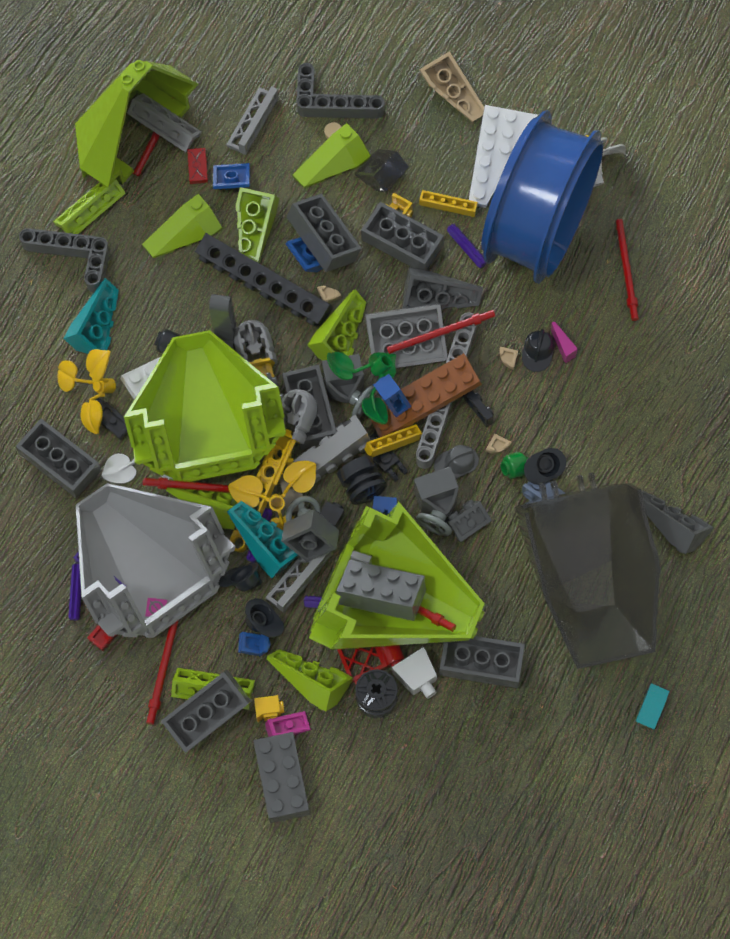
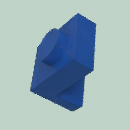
(253, 644)

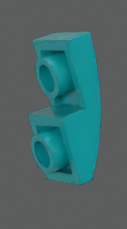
(652, 706)

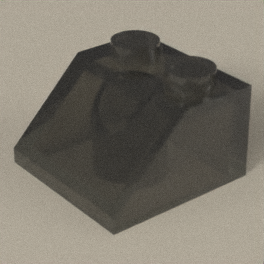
(382, 170)

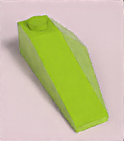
(337, 154)
(255, 219)
(183, 228)
(340, 328)
(219, 501)
(315, 683)

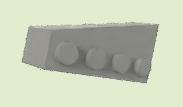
(337, 448)

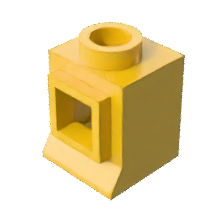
(400, 203)
(268, 707)

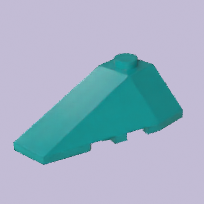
(93, 323)
(262, 539)

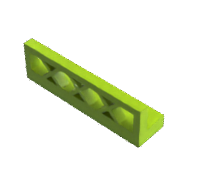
(89, 207)
(187, 687)

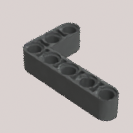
(332, 101)
(71, 249)
(223, 318)

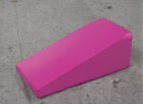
(565, 345)
(293, 723)

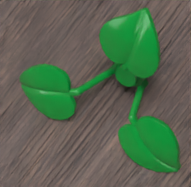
(380, 364)

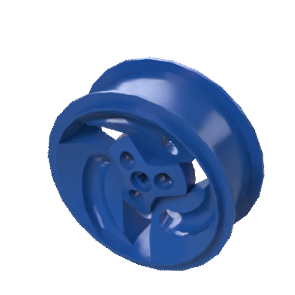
(541, 196)

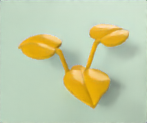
(96, 364)
(248, 488)

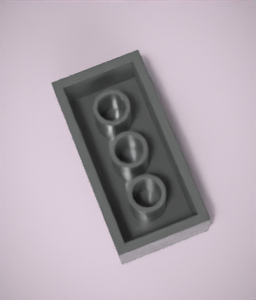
(323, 232)
(402, 237)
(311, 380)
(58, 458)
(381, 590)
(483, 661)
(206, 711)
(281, 777)

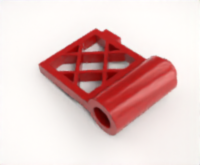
(388, 657)

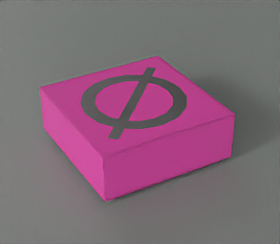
(154, 605)

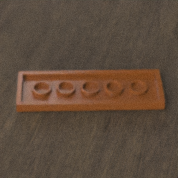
(432, 393)

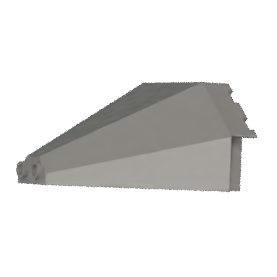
(155, 549)

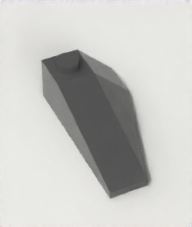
(429, 288)
(679, 529)

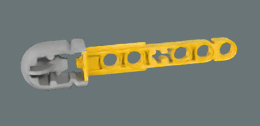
(249, 332)
(298, 408)

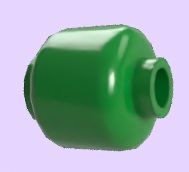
(513, 465)

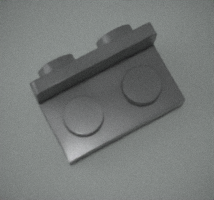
(468, 519)

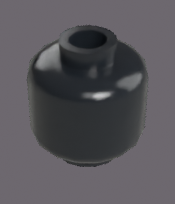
(163, 339)

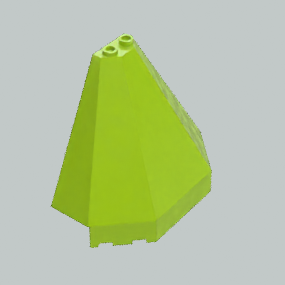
(102, 124)
(204, 412)
(402, 545)

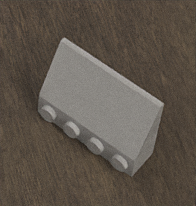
(403, 324)

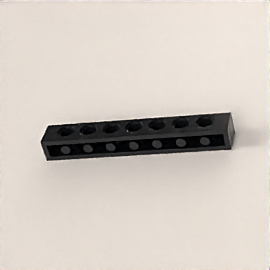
(210, 245)

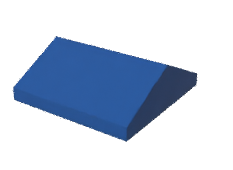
(231, 176)
(303, 255)

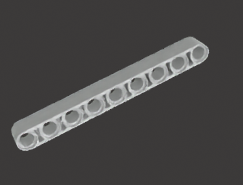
(441, 415)

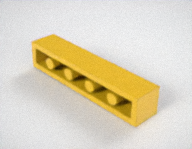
(448, 203)
(393, 441)

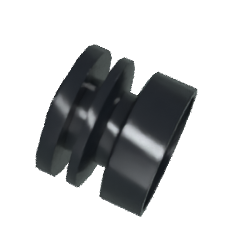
(362, 480)
(376, 704)

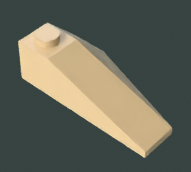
(450, 83)

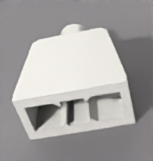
(416, 673)

